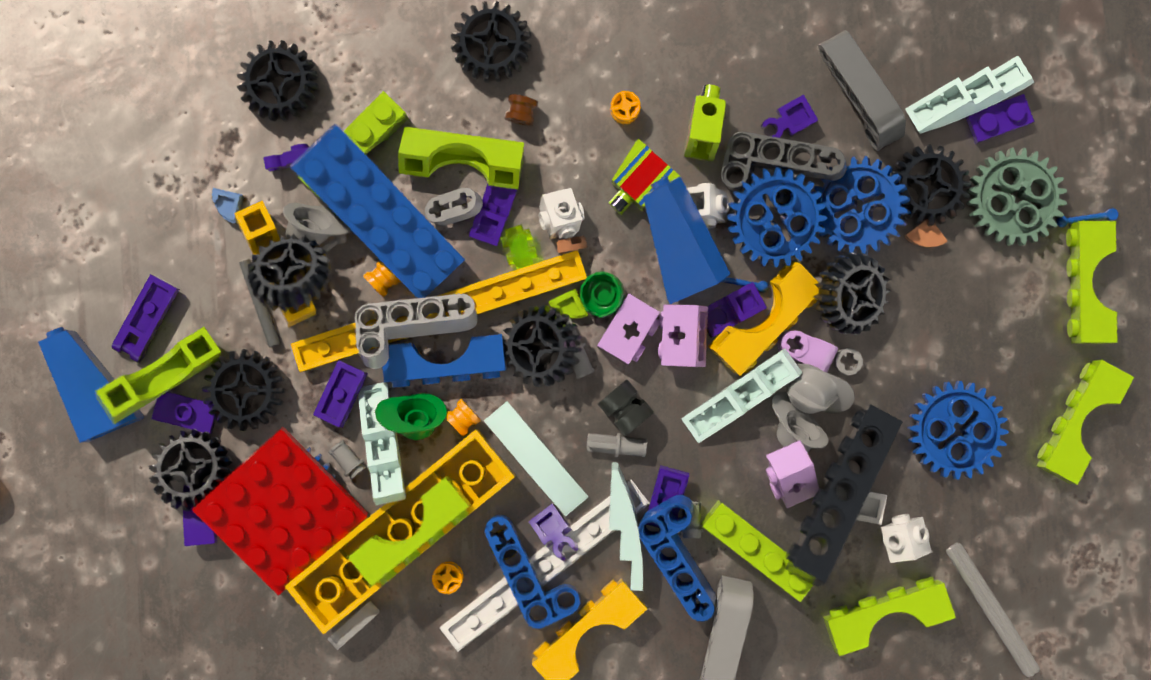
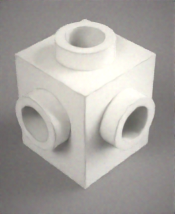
(711, 203)
(560, 214)
(906, 538)

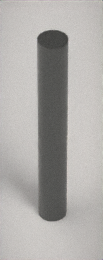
(262, 311)

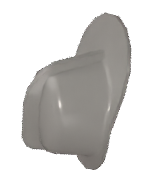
(313, 221)
(819, 391)
(797, 425)

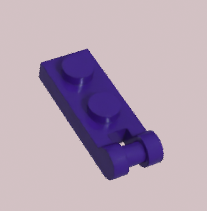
(145, 317)

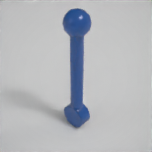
(1110, 214)
(762, 286)

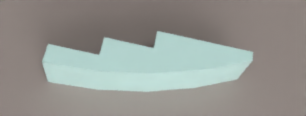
(971, 96)
(742, 395)
(381, 448)
(536, 458)
(624, 518)

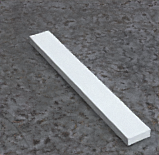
(499, 598)

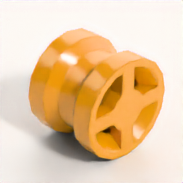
(624, 101)
(381, 278)
(462, 417)
(446, 582)

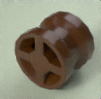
(521, 110)

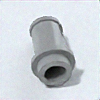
(347, 460)
(694, 529)

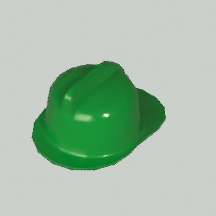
(411, 415)

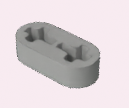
(453, 202)
(353, 625)

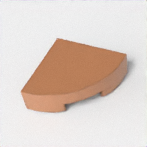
(926, 236)
(571, 244)

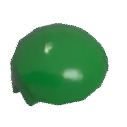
(602, 294)

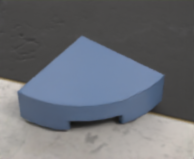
(227, 203)

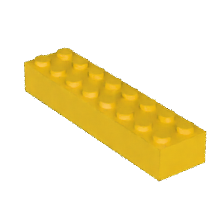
(335, 586)

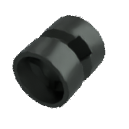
(625, 408)

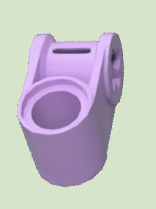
(810, 349)

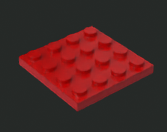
(280, 510)

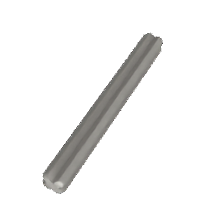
(992, 609)

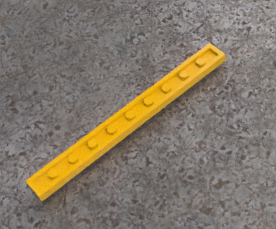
(487, 296)

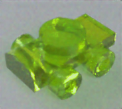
(517, 239)

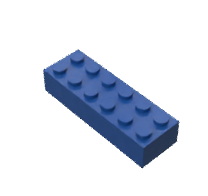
(377, 212)

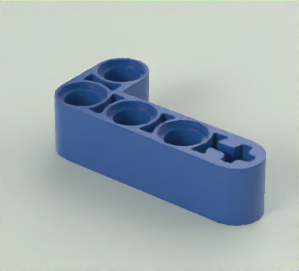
(683, 561)
(524, 568)

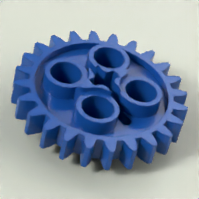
(801, 203)
(868, 231)
(974, 450)

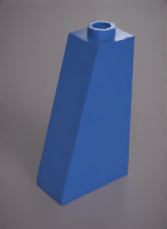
(682, 241)
(77, 378)

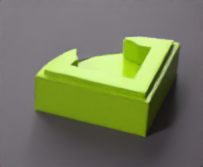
(569, 304)

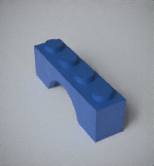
(482, 356)

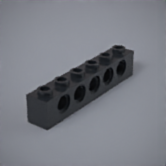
(882, 430)

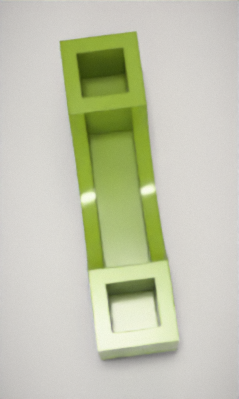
(374, 124)
(427, 150)
(1090, 319)
(140, 388)
(1065, 452)
(754, 548)
(380, 556)
(852, 627)

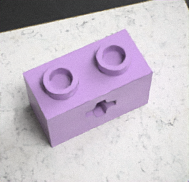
(630, 312)
(687, 320)
(792, 474)

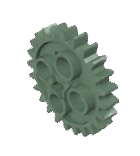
(1007, 221)

